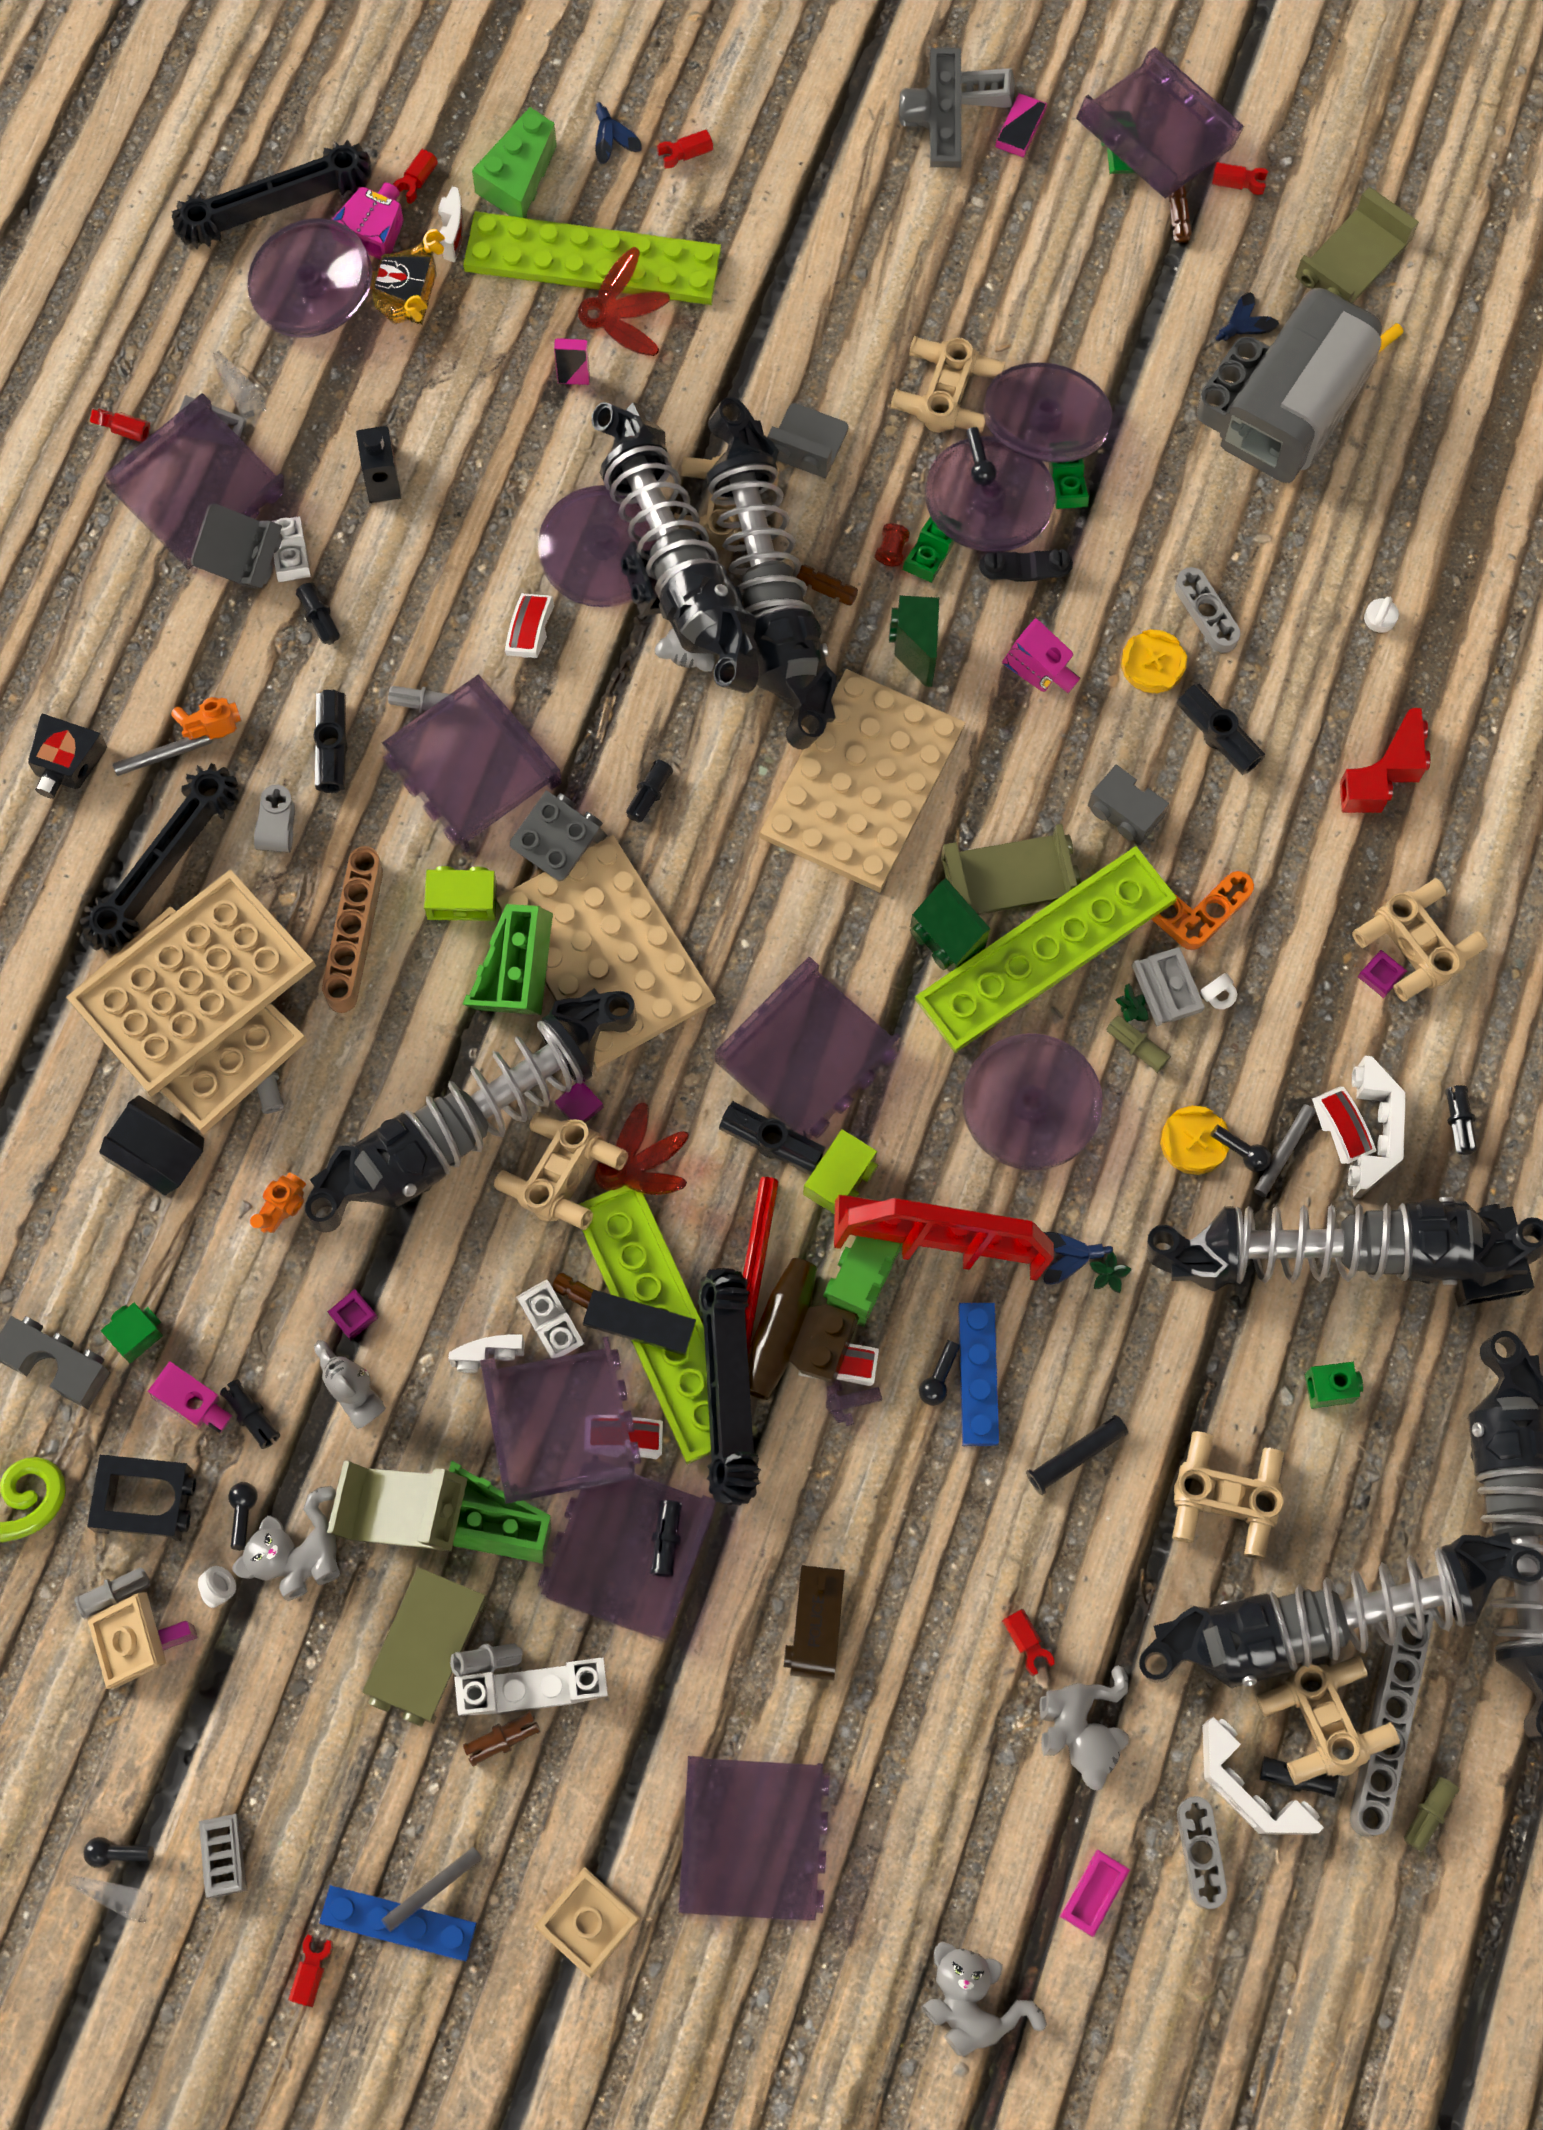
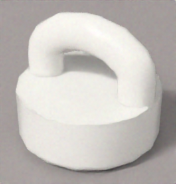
(1381, 615)
(1217, 986)
(216, 1586)

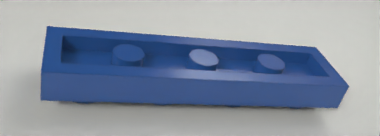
(978, 1374)
(421, 1930)

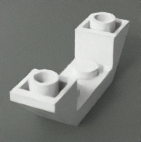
(1378, 1085)
(531, 1689)
(1218, 1745)

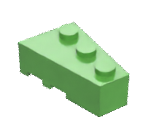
(516, 164)
(515, 964)
(861, 1276)
(498, 1527)

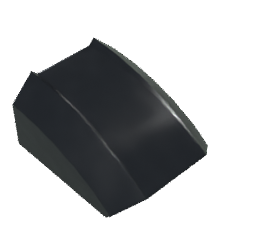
(152, 1146)

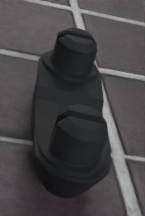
(1026, 566)

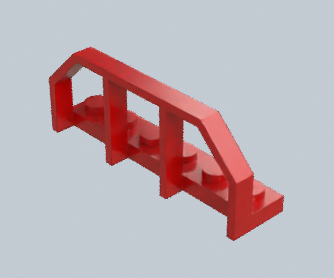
(943, 1229)

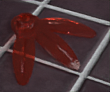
(631, 306)
(634, 1171)

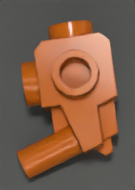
(213, 719)
(282, 1200)

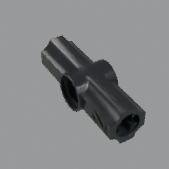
(1232, 744)
(330, 758)
(751, 1128)

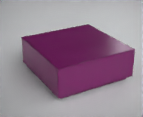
(1382, 973)
(579, 1103)
(352, 1314)
(177, 1634)

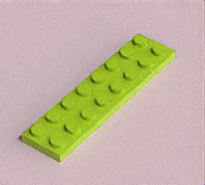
(585, 255)
(1045, 949)
(641, 1269)

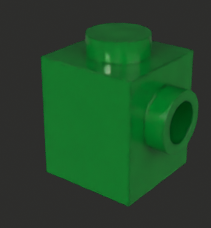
(132, 1331)
(1333, 1384)

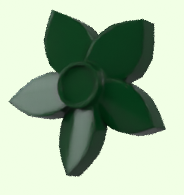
(1132, 1006)
(1109, 1273)

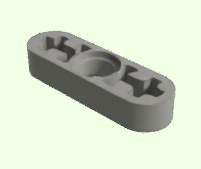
(1207, 595)
(1197, 1883)

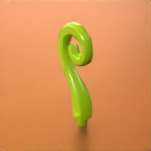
(45, 1511)

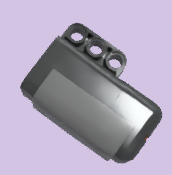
(1295, 390)

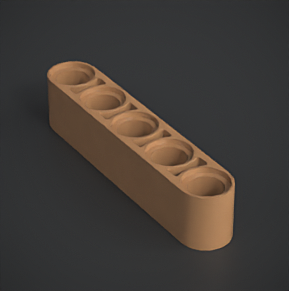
(350, 914)

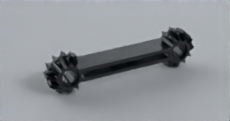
(271, 194)
(160, 858)
(733, 1464)

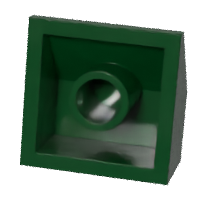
(916, 635)
(949, 927)

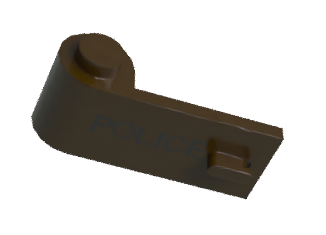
(816, 1624)

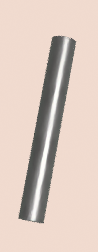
(159, 754)
(1284, 1150)
(431, 1889)

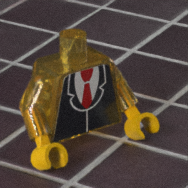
(406, 280)

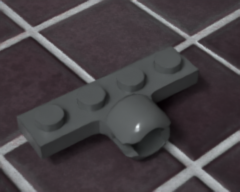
(938, 107)

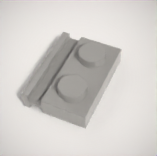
(1168, 986)

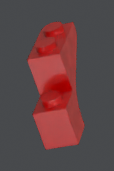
(1404, 761)

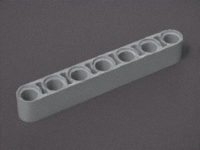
(1406, 1695)

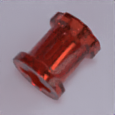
(892, 545)

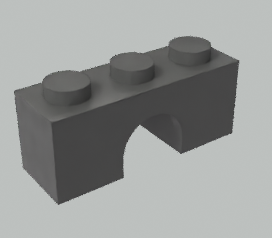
(78, 1374)

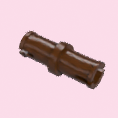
(501, 1738)

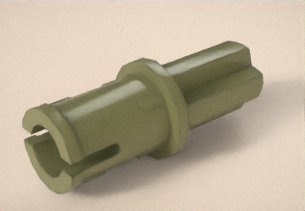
(1138, 1043)
(1431, 1813)

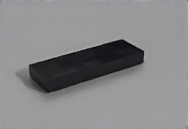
(639, 1322)

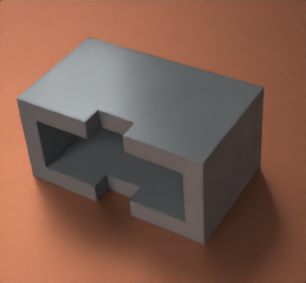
(1126, 806)

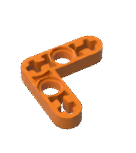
(1187, 917)

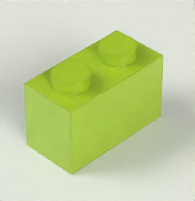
(460, 894)
(841, 1171)

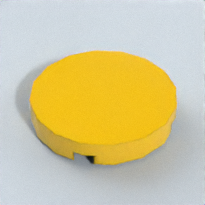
(1153, 661)
(1188, 1140)

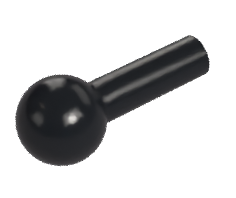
(983, 471)
(1255, 1157)
(933, 1389)
(241, 1498)
(101, 1852)

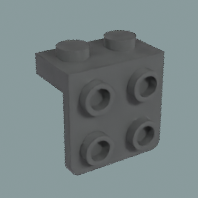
(808, 439)
(236, 546)
(556, 835)

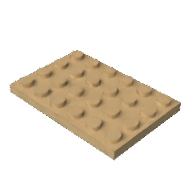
(863, 781)
(612, 940)
(191, 982)
(232, 1067)

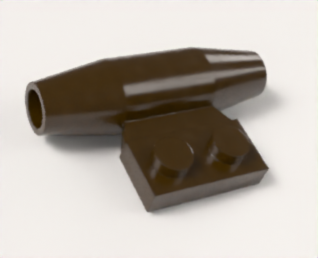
(796, 1333)

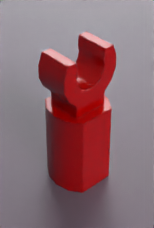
(685, 148)
(416, 174)
(1239, 177)
(121, 424)
(1027, 1640)
(309, 1973)

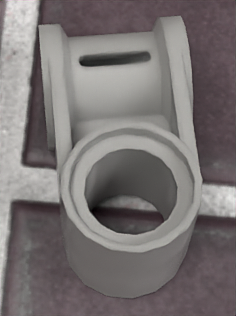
(275, 825)

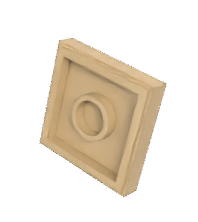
(126, 1640)
(587, 1922)

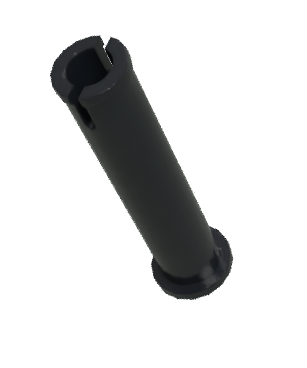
(1077, 1454)

